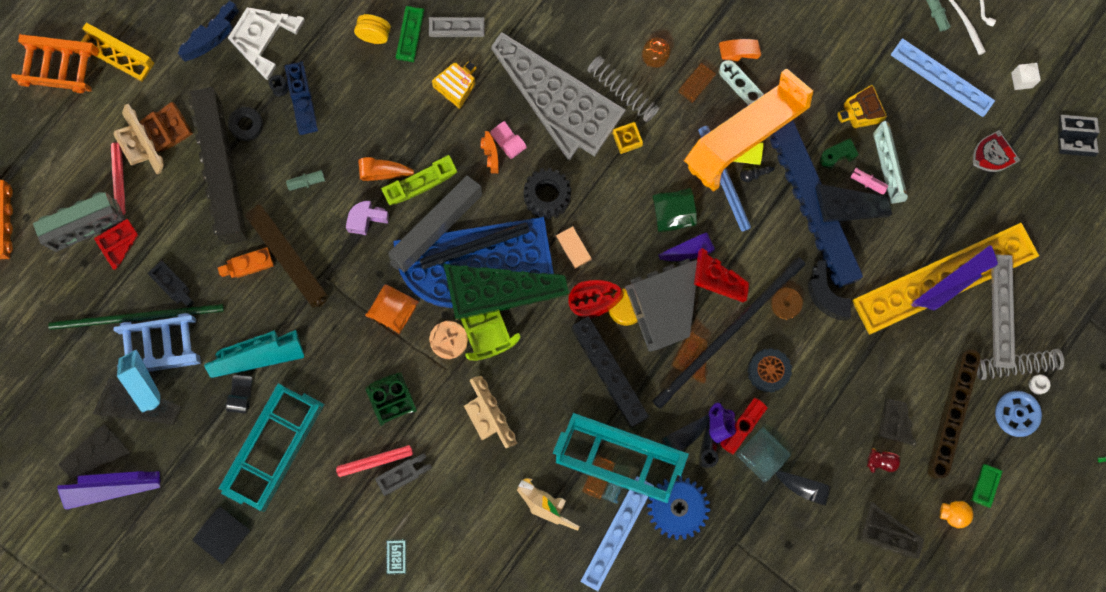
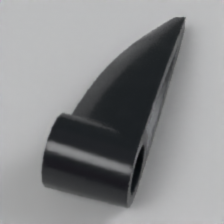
(687, 435)
(710, 447)
(806, 488)

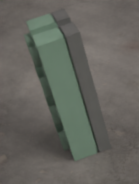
(78, 221)

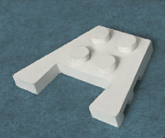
(255, 32)

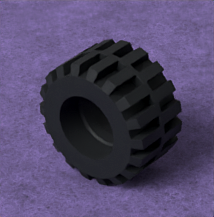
(547, 178)

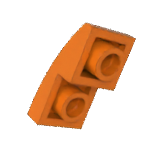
(735, 49)
(489, 147)

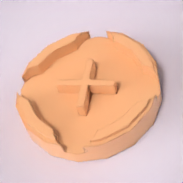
(448, 339)

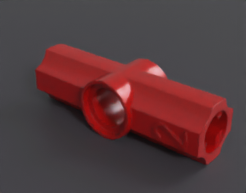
(751, 417)

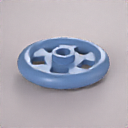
(1025, 399)

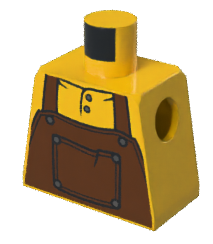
(863, 109)

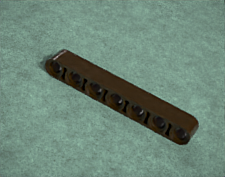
(947, 421)

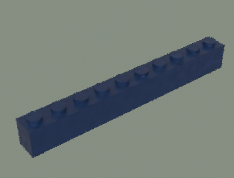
(804, 178)

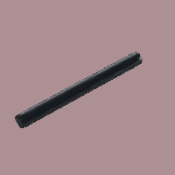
(474, 245)

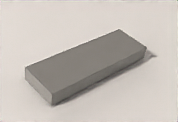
(456, 26)

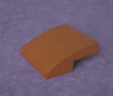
(166, 127)

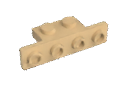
(136, 143)
(487, 415)

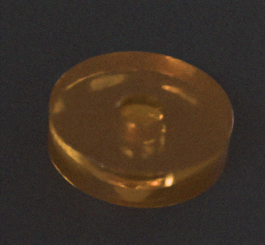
(792, 297)

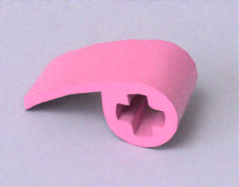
(509, 143)

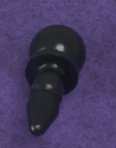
(748, 174)

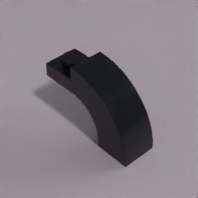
(823, 298)

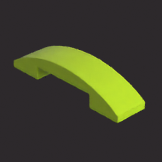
(420, 182)

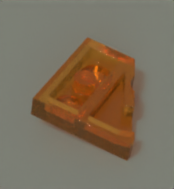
(688, 352)

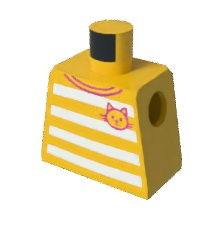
(456, 83)

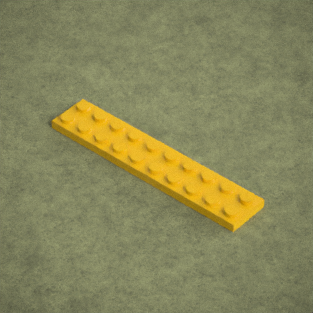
(894, 300)

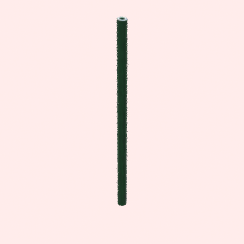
(135, 317)

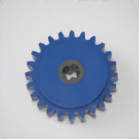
(687, 519)

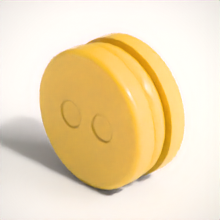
(372, 29)
(623, 311)

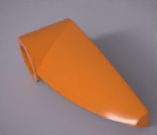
(381, 169)

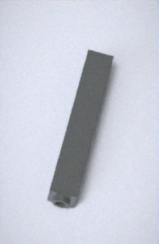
(435, 224)

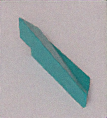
(256, 353)

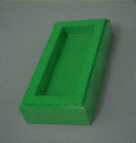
(986, 485)

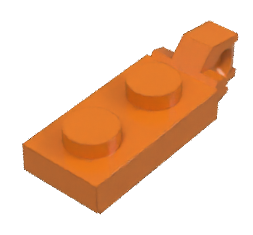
(247, 264)

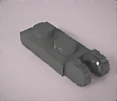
(401, 475)

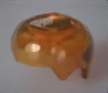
(656, 52)

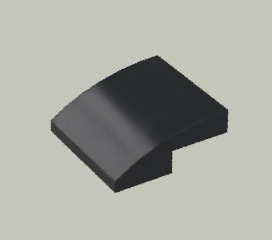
(1078, 135)
(221, 535)

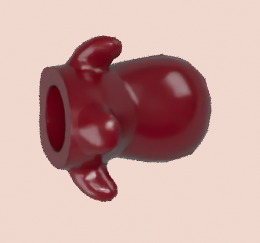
(886, 461)

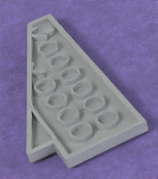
(565, 106)

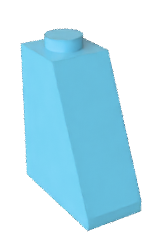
(138, 381)

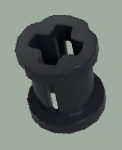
(278, 80)

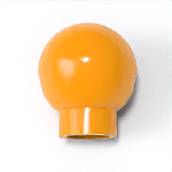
(957, 514)

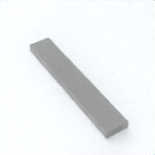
(1003, 312)

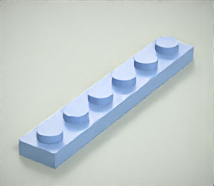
(942, 77)
(614, 538)

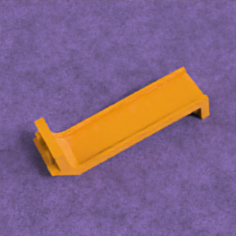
(748, 129)

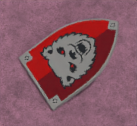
(994, 153)

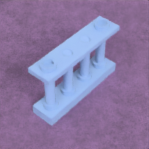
(168, 359)

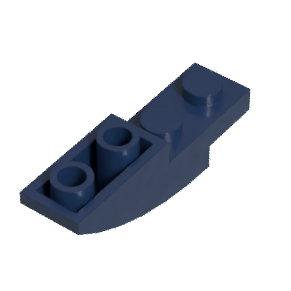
(205, 39)
(301, 98)

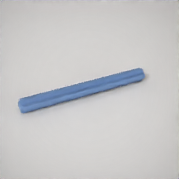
(730, 193)

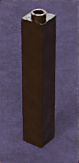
(286, 256)

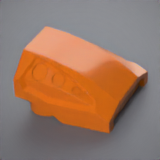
(392, 308)

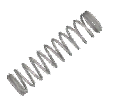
(597, 62)
(1055, 364)

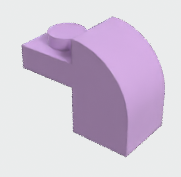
(361, 214)

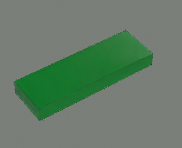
(410, 34)

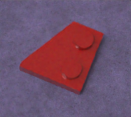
(117, 242)

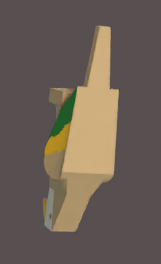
(544, 504)

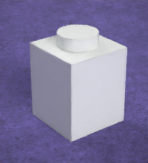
(1025, 76)

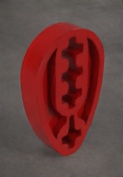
(590, 288)

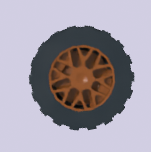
(769, 370)

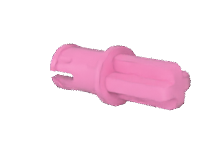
(869, 181)

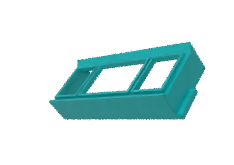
(626, 440)
(289, 456)

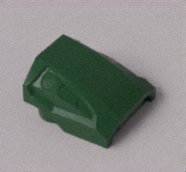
(675, 210)
(390, 398)

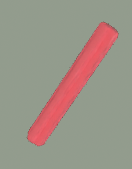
(117, 173)
(374, 461)

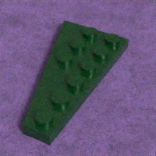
(491, 290)

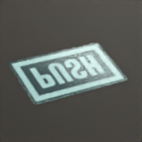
(395, 556)

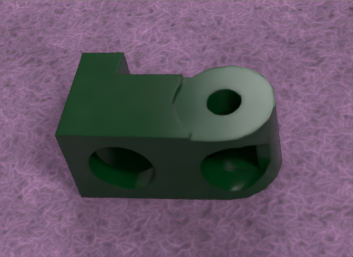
(837, 153)

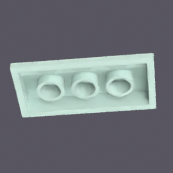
(890, 163)

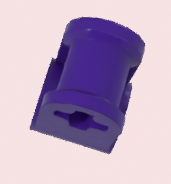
(721, 423)

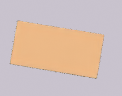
(573, 247)

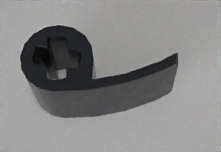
(240, 394)

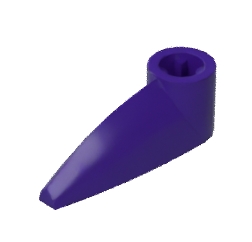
(688, 249)

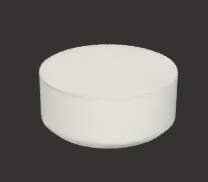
(1039, 384)

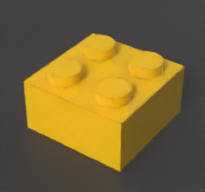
(627, 138)

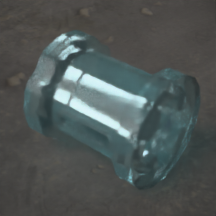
(612, 493)

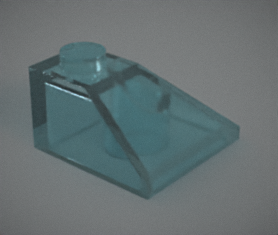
(764, 455)

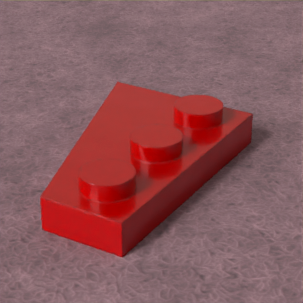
(717, 278)

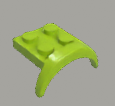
(487, 336)

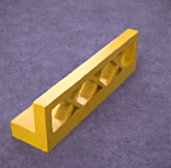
(122, 48)

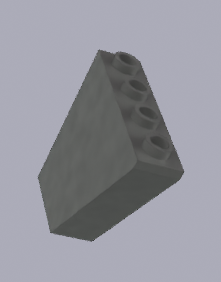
(664, 304)

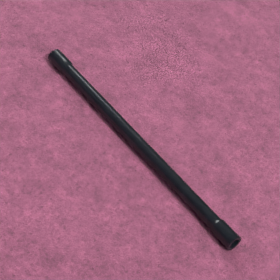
(667, 393)

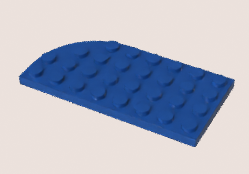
(522, 253)

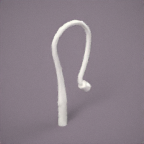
(972, 32)

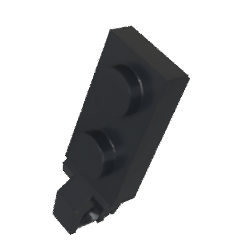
(171, 283)

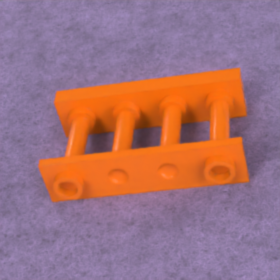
(50, 45)

